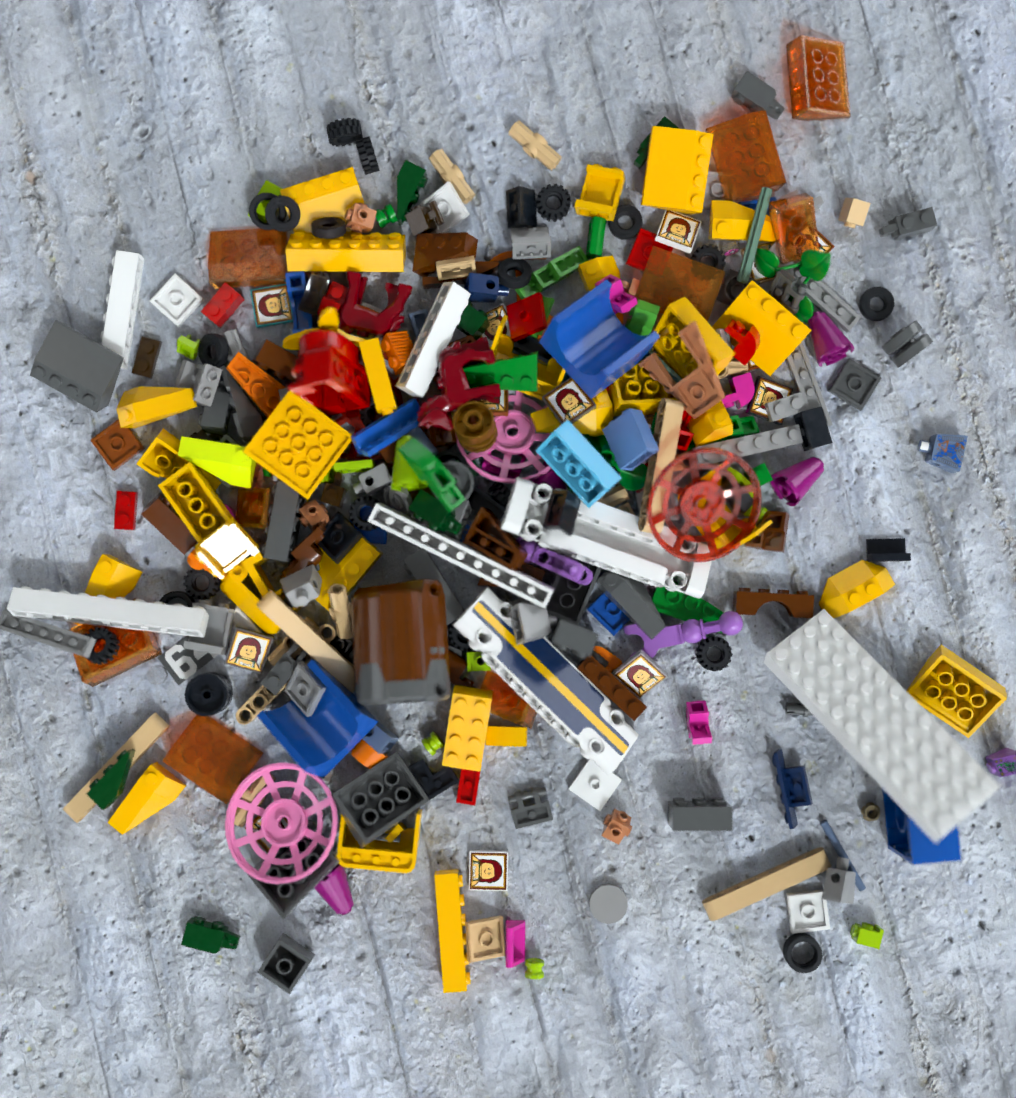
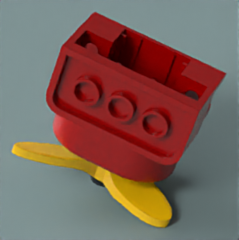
(329, 367)

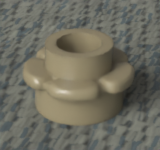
(875, 811)

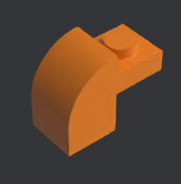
(367, 755)

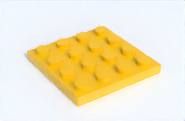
(298, 444)

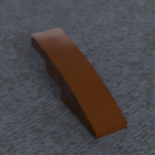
(482, 267)

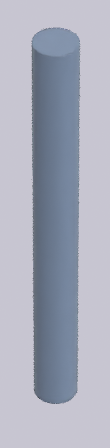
(841, 853)

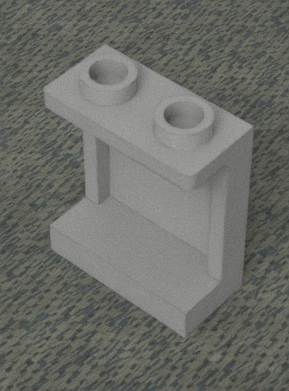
(201, 378)
(217, 629)

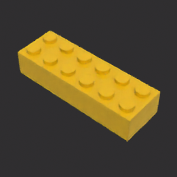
(347, 253)

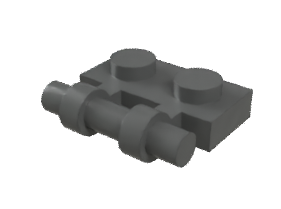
(784, 287)
(533, 813)

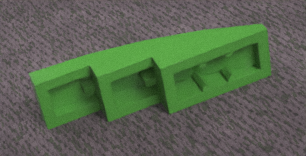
(553, 272)

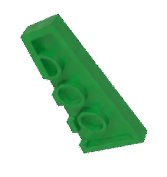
(511, 374)
(684, 606)

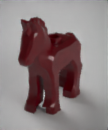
(365, 320)
(455, 385)

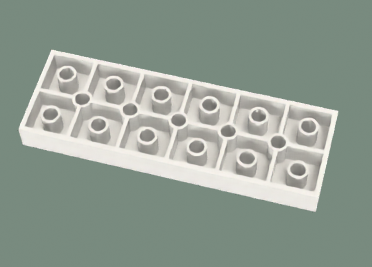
(881, 725)

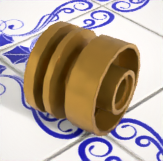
(475, 426)

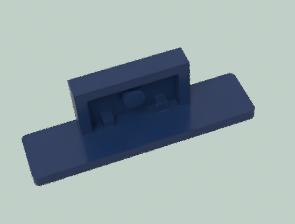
(793, 787)

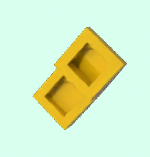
(506, 736)

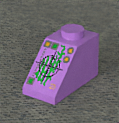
(1002, 762)

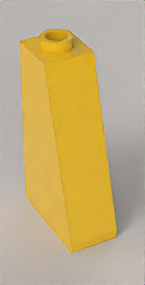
(378, 376)

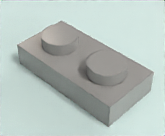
(785, 407)

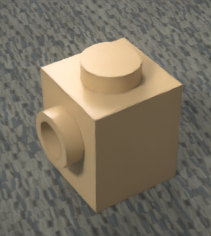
(854, 212)

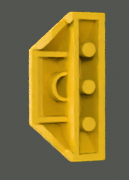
(854, 587)

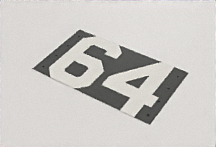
(183, 662)

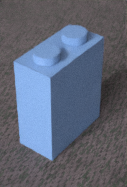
(630, 439)

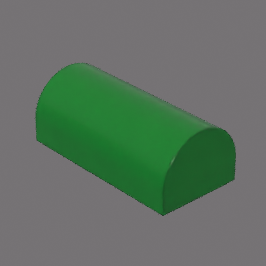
(595, 237)

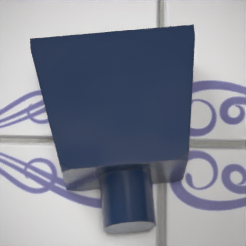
(484, 288)

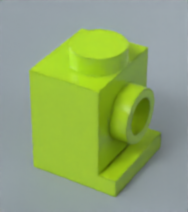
(472, 664)
(867, 934)

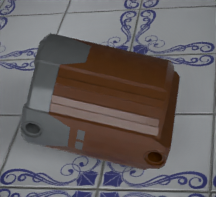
(400, 643)

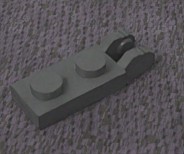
(282, 670)

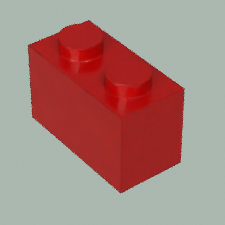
(222, 305)

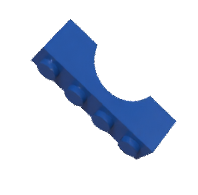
(296, 284)

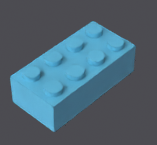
(578, 463)

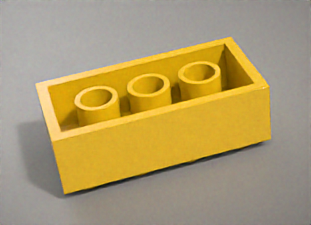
(195, 501)
(467, 728)

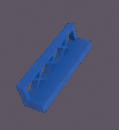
(387, 429)

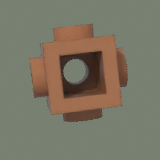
(360, 218)
(313, 515)
(616, 826)

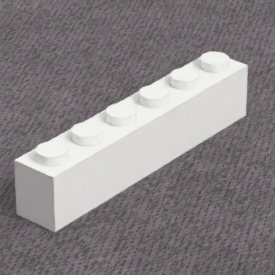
(122, 303)
(433, 339)

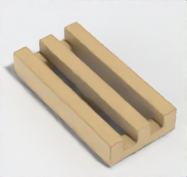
(454, 267)

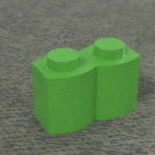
(643, 318)

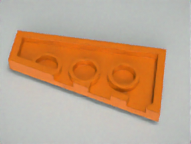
(256, 383)

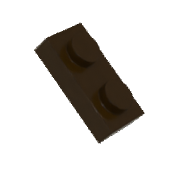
(146, 357)

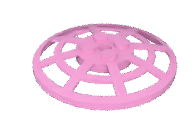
(512, 444)
(271, 823)

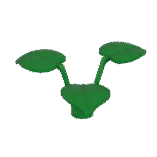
(813, 266)
(630, 480)

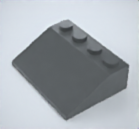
(77, 367)
(379, 799)
(288, 895)

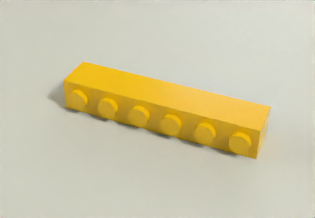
(451, 930)

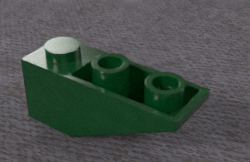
(409, 182)
(112, 784)

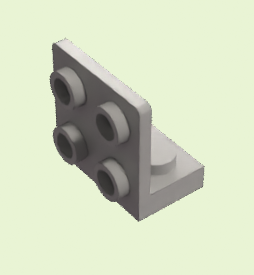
(530, 242)

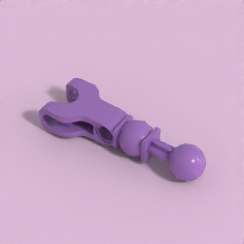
(556, 563)
(690, 631)

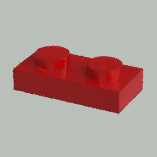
(125, 510)
(468, 787)

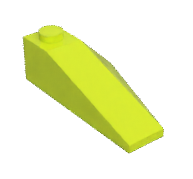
(220, 460)

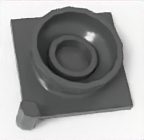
(732, 288)

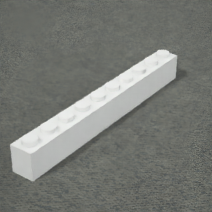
(460, 554)
(108, 611)

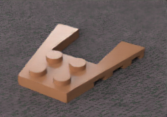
(701, 387)

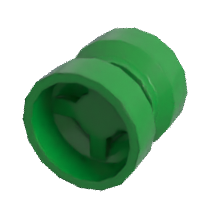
(381, 217)

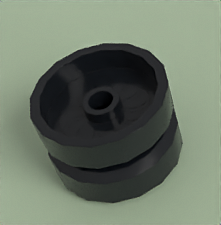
(197, 697)

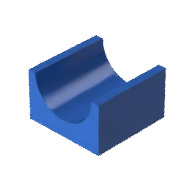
(593, 342)
(329, 734)
(912, 843)

